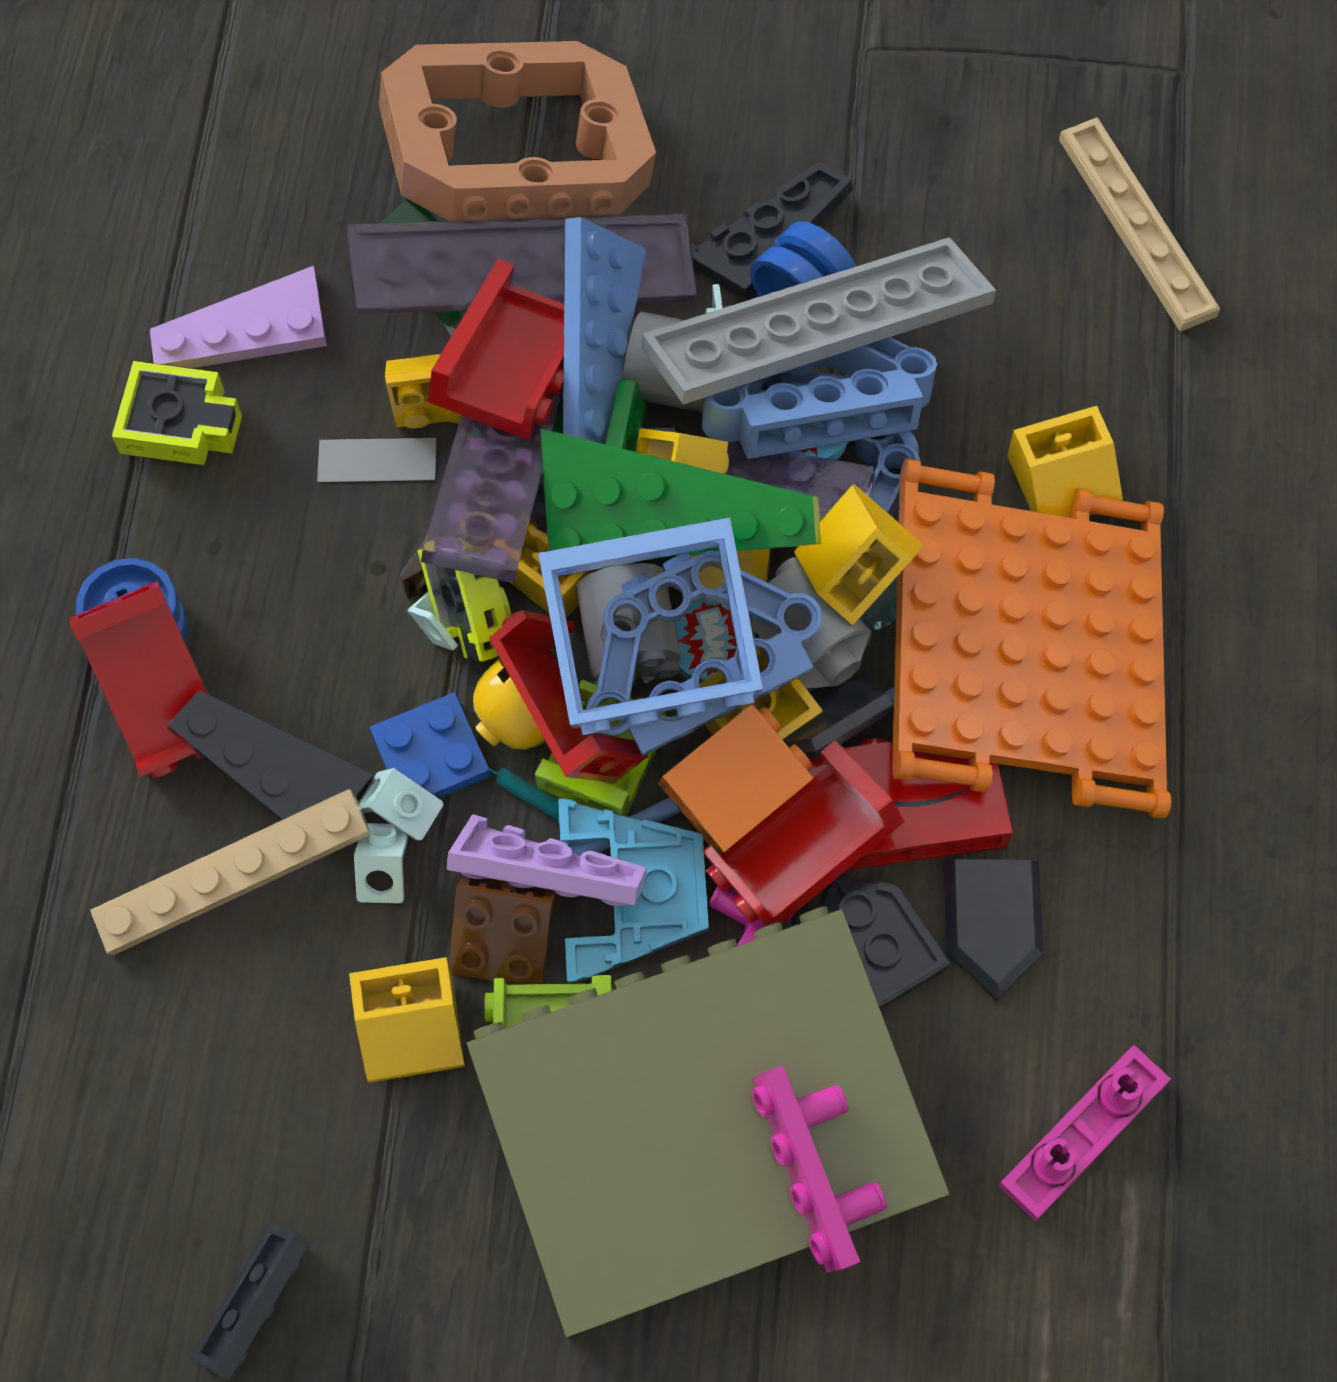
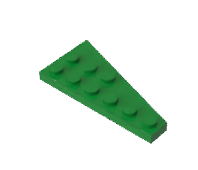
(617, 493)

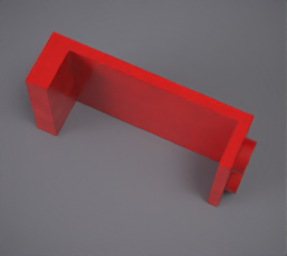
(525, 651)
(141, 672)

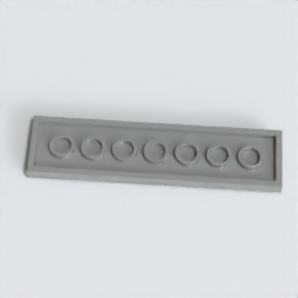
(816, 320)

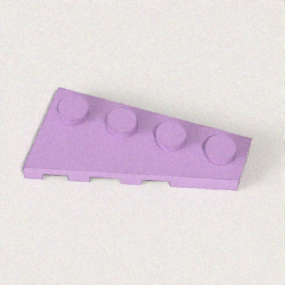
(250, 325)
(548, 865)

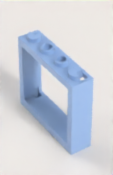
(635, 549)

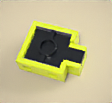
(175, 414)
(467, 607)

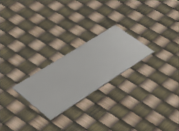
(377, 460)

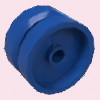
(799, 256)
(127, 576)

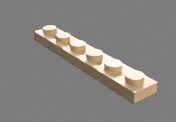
(230, 872)

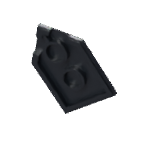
(845, 713)
(993, 919)
(888, 936)

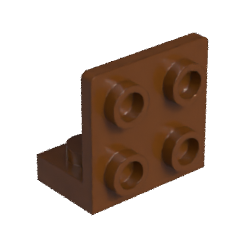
(501, 931)

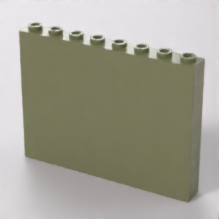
(642, 1123)

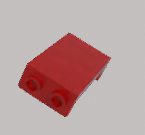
(806, 841)

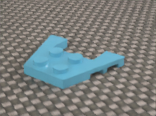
(672, 898)

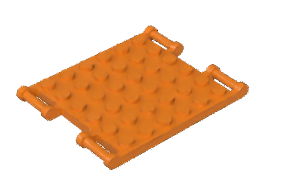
(1030, 642)

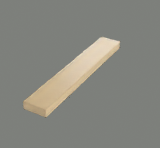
(1139, 224)

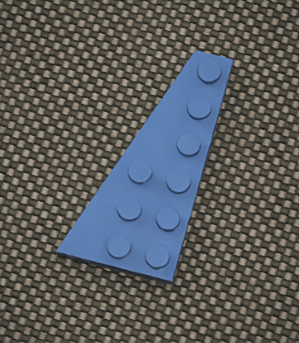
(598, 319)

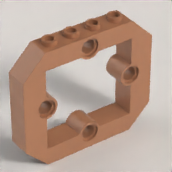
(499, 73)

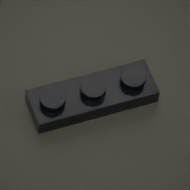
(250, 1301)

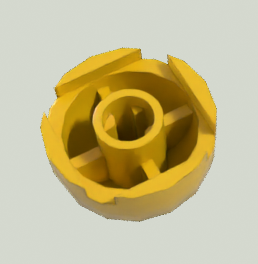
(503, 711)

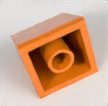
(737, 778)

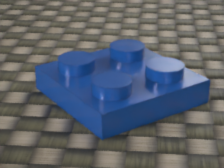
(432, 746)

